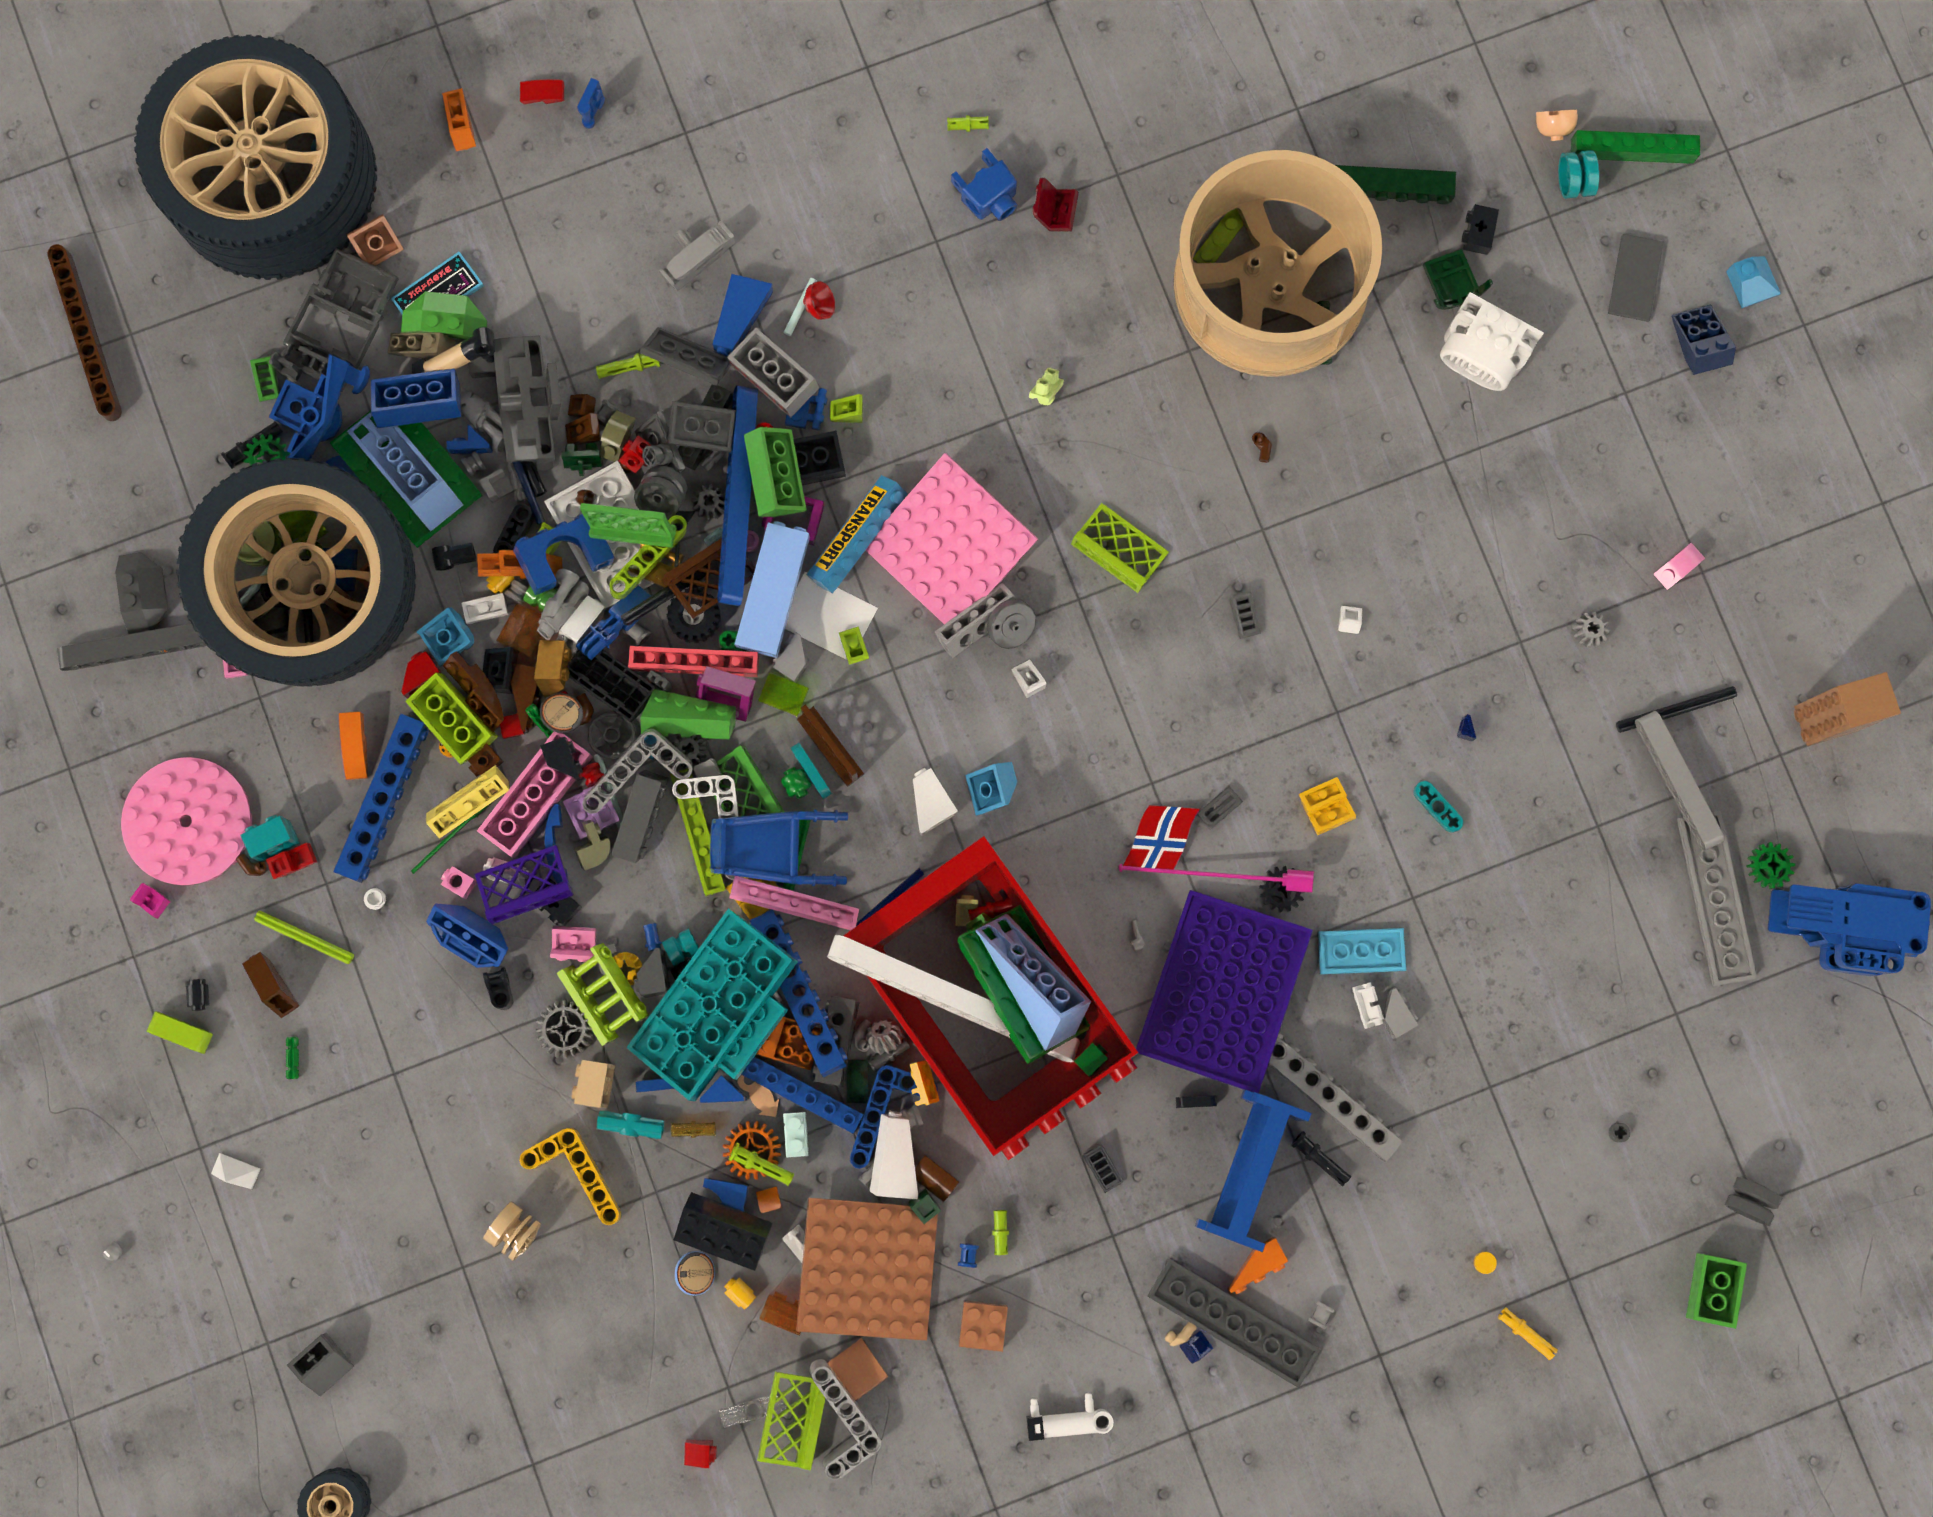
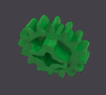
(264, 446)
(1770, 874)

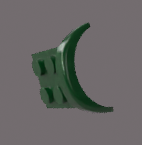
(1452, 280)

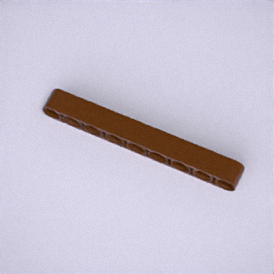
(77, 326)

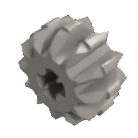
(1592, 622)
(884, 1036)

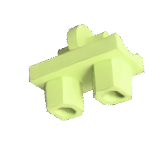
(1047, 387)

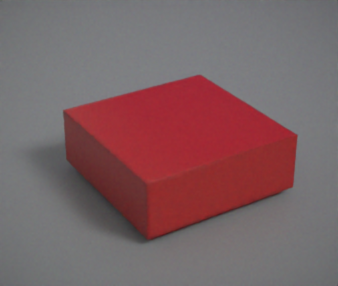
(511, 726)

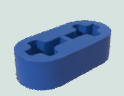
(652, 1085)

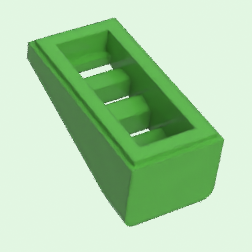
(254, 365)

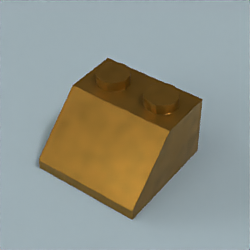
(552, 666)

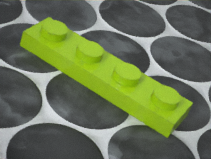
(1220, 238)

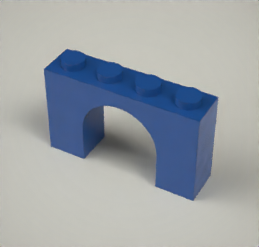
(532, 552)

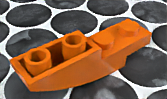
(506, 564)

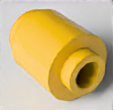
(499, 583)
(739, 1292)

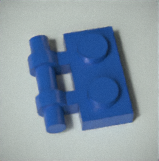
(800, 418)

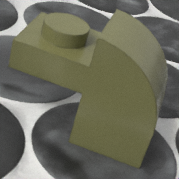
(615, 435)
(596, 850)

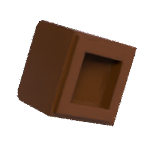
(581, 405)

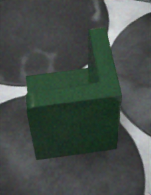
(925, 1206)

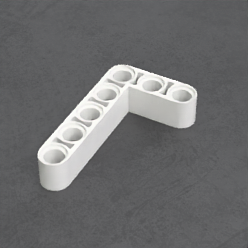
(714, 790)

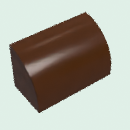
(935, 1178)

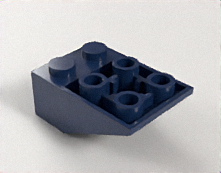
(1703, 339)

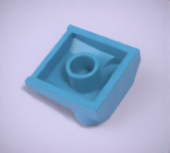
(446, 635)

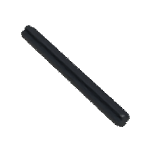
(1682, 707)

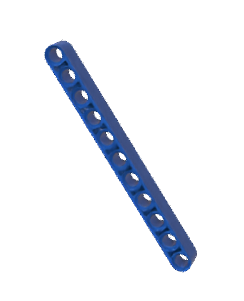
(737, 500)

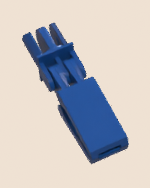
(608, 630)

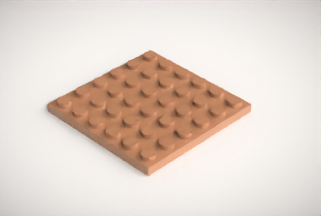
(866, 1270)

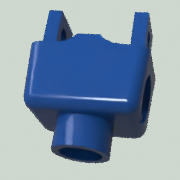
(990, 189)

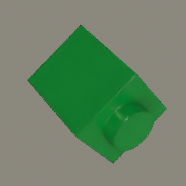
(1092, 1059)

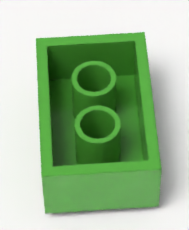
(1716, 1290)

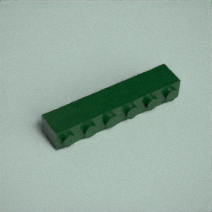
(1404, 183)

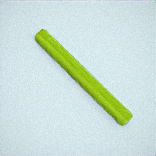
(304, 937)

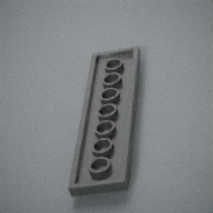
(1233, 1323)

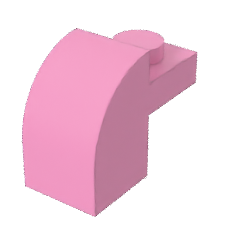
(1679, 566)

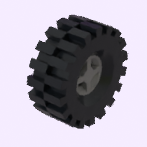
(685, 626)

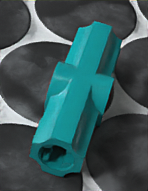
(630, 1124)

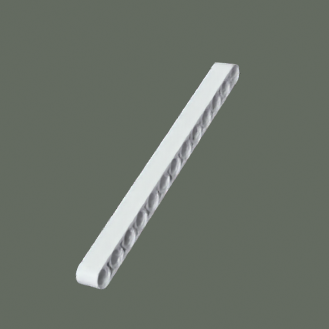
(928, 988)

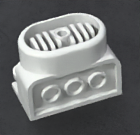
(1487, 343)

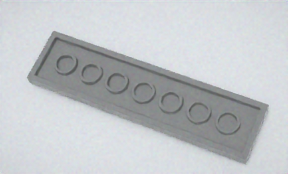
(1718, 908)

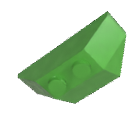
(443, 313)

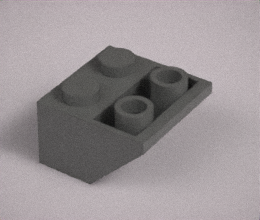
(320, 1364)

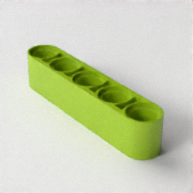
(643, 566)

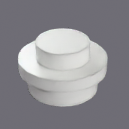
(375, 898)

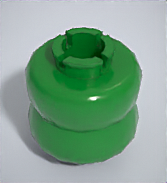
(796, 783)

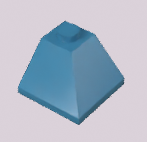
(1752, 281)
(991, 787)

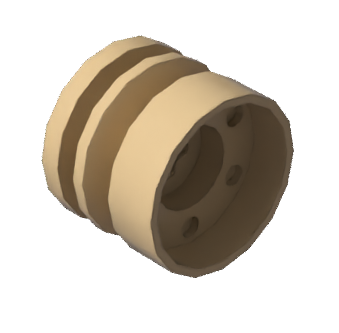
(512, 1231)

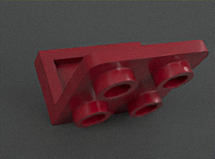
(1054, 206)

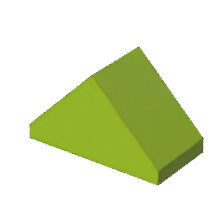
(847, 409)

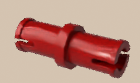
(991, 909)

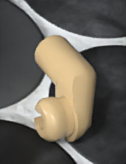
(1181, 1337)

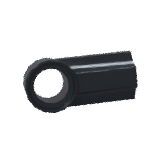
(447, 557)

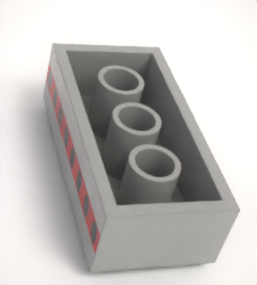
(773, 372)

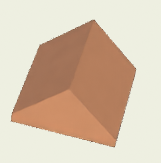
(375, 241)

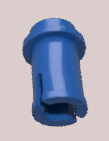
(651, 937)

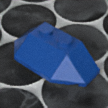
(467, 935)

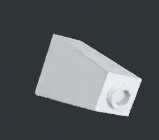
(894, 1160)

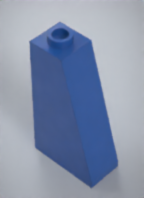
(741, 308)

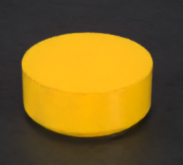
(1485, 1262)

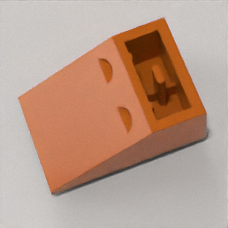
(788, 1045)

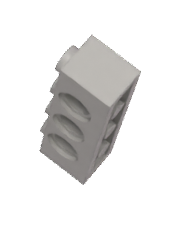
(971, 622)

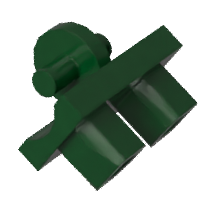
(581, 459)

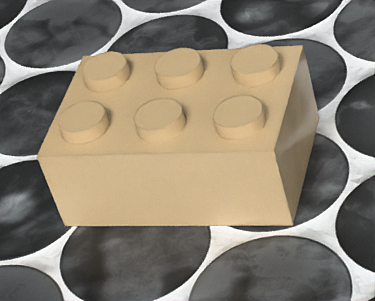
(593, 1084)

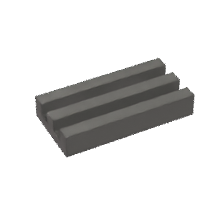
(660, 681)
(1206, 819)

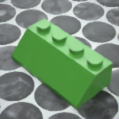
(774, 472)

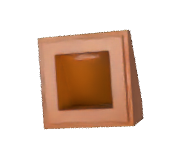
(768, 1200)

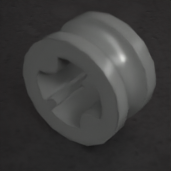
(1623, 1138)

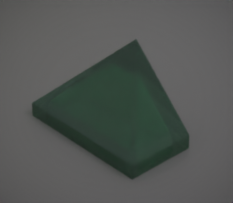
(857, 1081)

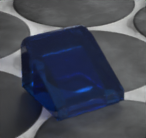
(1466, 729)
(1196, 1347)

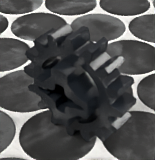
(1285, 899)

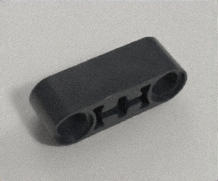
(510, 526)

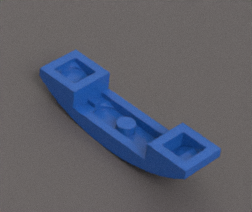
(554, 821)

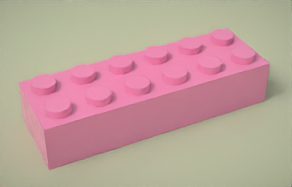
(529, 801)

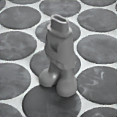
(478, 413)
(558, 612)

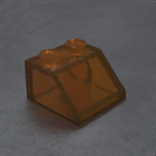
(522, 631)

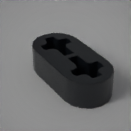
(1196, 1101)

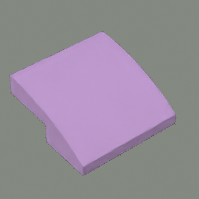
(605, 817)

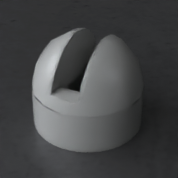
(113, 1252)

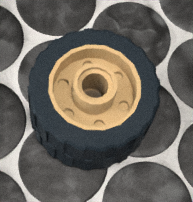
(342, 1487)

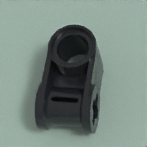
(498, 984)

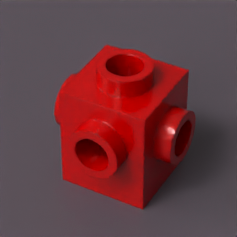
(633, 454)

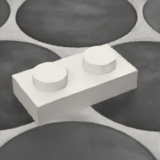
(485, 608)

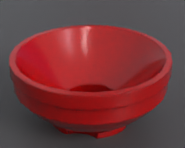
(823, 300)

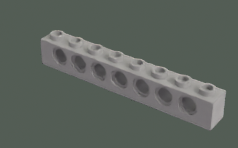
(1383, 1149)

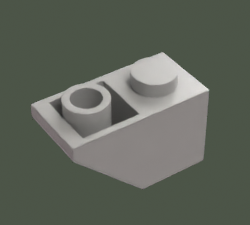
(792, 660)
(1396, 1015)

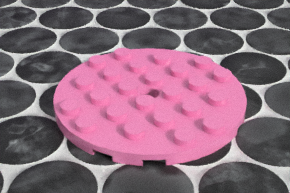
(155, 829)

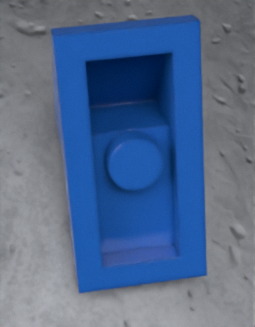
(474, 443)

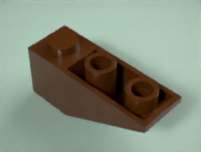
(525, 693)

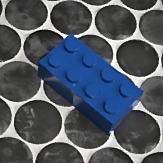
(415, 398)

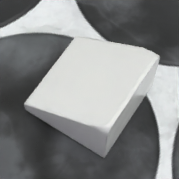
(1350, 619)

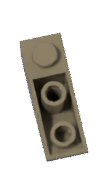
(419, 344)

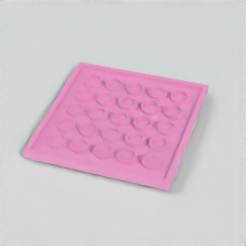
(950, 541)

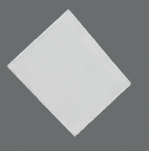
(822, 615)

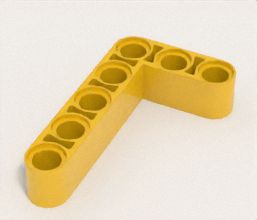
(579, 1169)

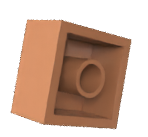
(983, 1326)

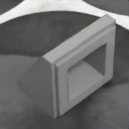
(707, 769)

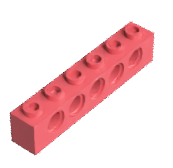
(692, 660)

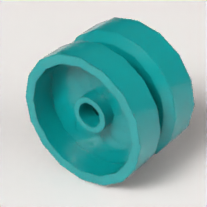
(1578, 174)

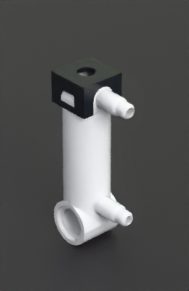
(1066, 1424)

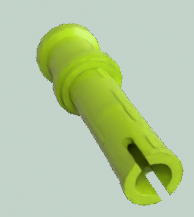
(638, 362)
(752, 1160)

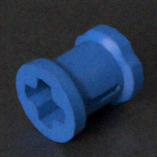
(968, 1255)

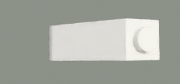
(579, 623)
(931, 801)

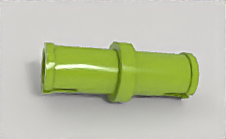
(968, 123)
(1000, 1232)

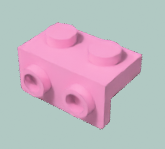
(572, 943)

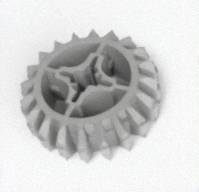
(565, 1039)

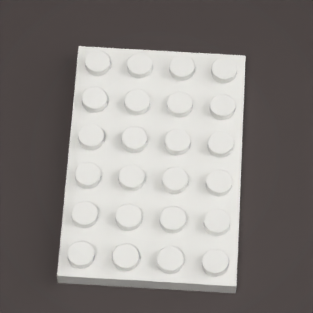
(610, 489)

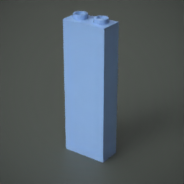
(772, 589)

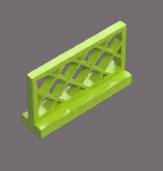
(1111, 562)
(809, 1429)

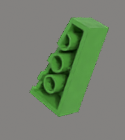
(687, 716)

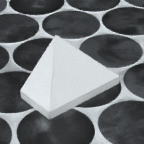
(235, 1171)

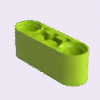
(179, 1032)

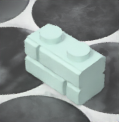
(796, 1134)

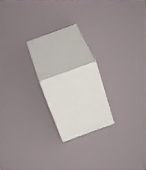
(1029, 678)

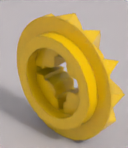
(632, 961)

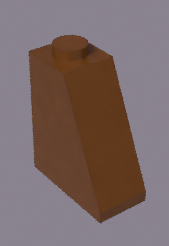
(270, 985)

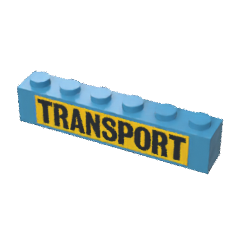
(856, 534)

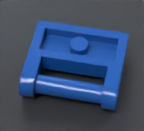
(590, 102)

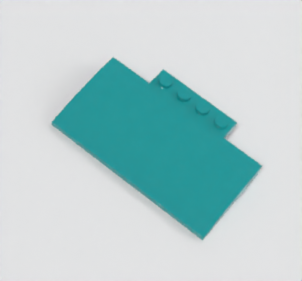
(716, 1008)

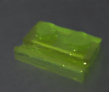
(783, 694)

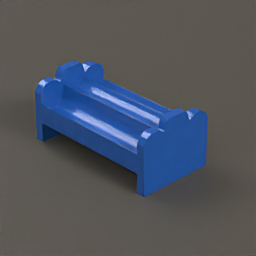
(1251, 1168)

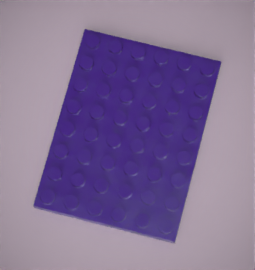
(1224, 991)

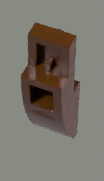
(482, 696)

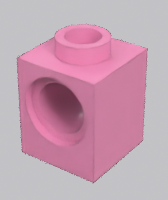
(467, 882)

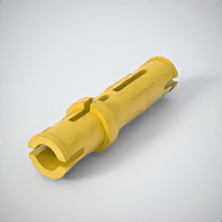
(1521, 1328)

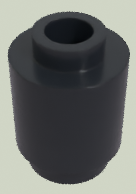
(197, 994)

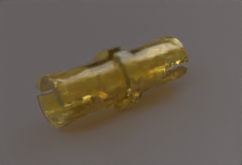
(693, 1129)

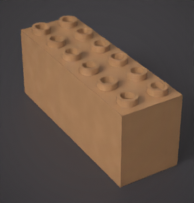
(1846, 709)

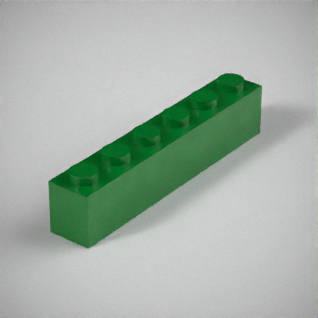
(1638, 146)

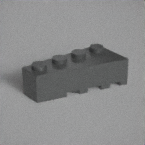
(639, 816)

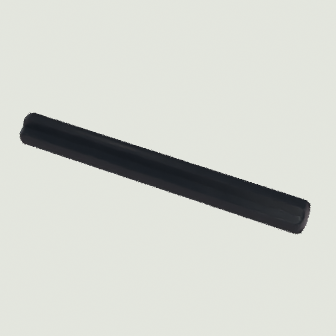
(656, 600)

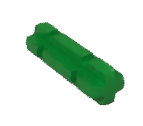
(534, 713)
(292, 1057)

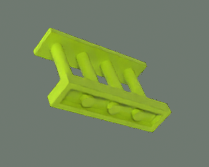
(586, 1002)

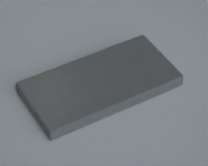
(1635, 277)
(686, 356)

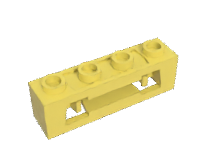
(467, 801)

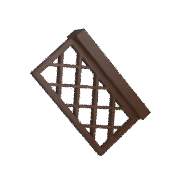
(695, 564)
(829, 745)

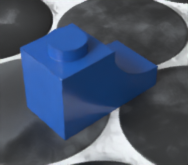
(729, 1193)

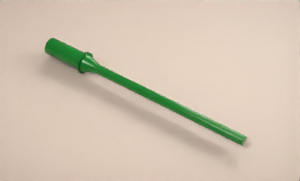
(437, 848)

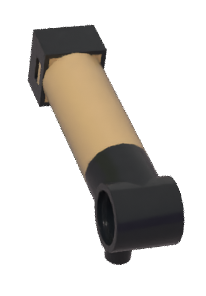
(477, 346)

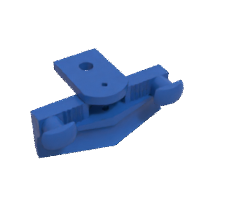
(320, 412)

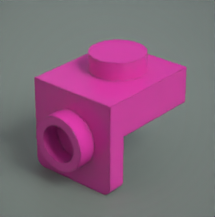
(150, 900)

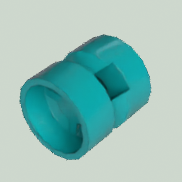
(680, 947)

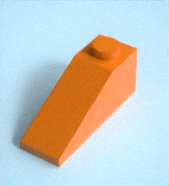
(458, 120)

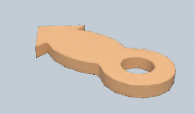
(760, 1097)

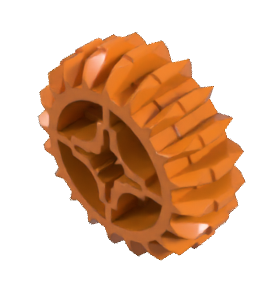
(749, 1132)

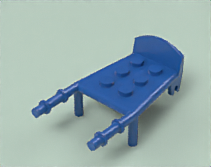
(765, 846)

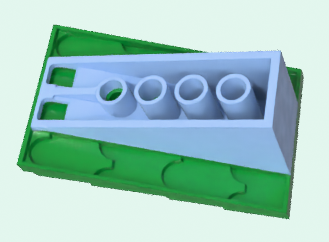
(407, 474)
(1025, 984)

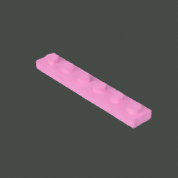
(794, 903)

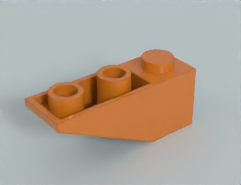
(1258, 1265)

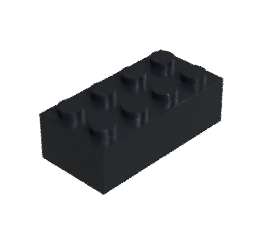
(819, 458)
(722, 1231)

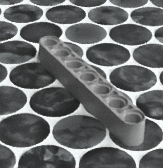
(1679, 780)

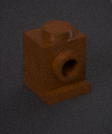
(491, 760)

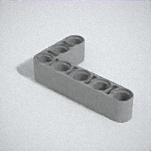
(633, 765)
(848, 1416)

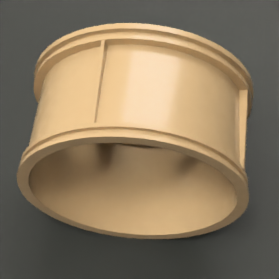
(1273, 271)

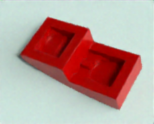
(544, 91)
(291, 861)

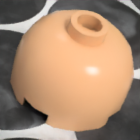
(1556, 123)

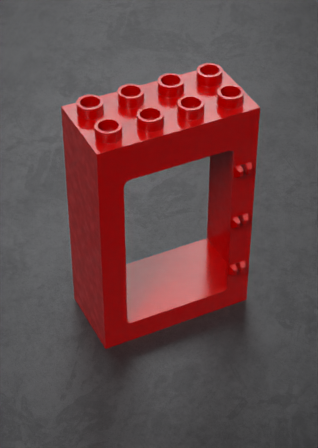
(1038, 1098)

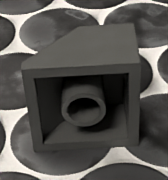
(653, 975)

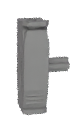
(697, 254)

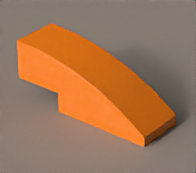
(353, 745)

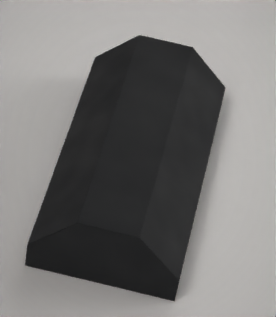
(611, 683)

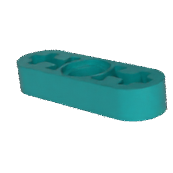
(811, 770)
(1428, 806)

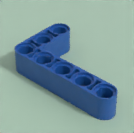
(881, 1108)

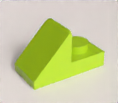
(853, 645)

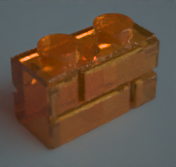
(781, 1312)

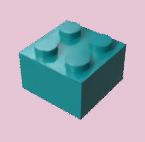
(269, 838)

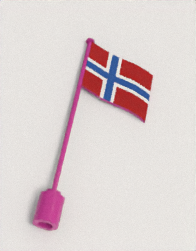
(1163, 839)

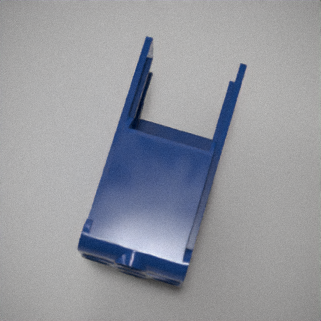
(1857, 922)

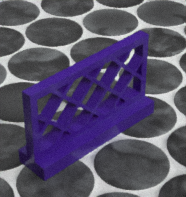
(528, 902)

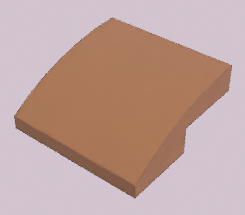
(858, 1369)

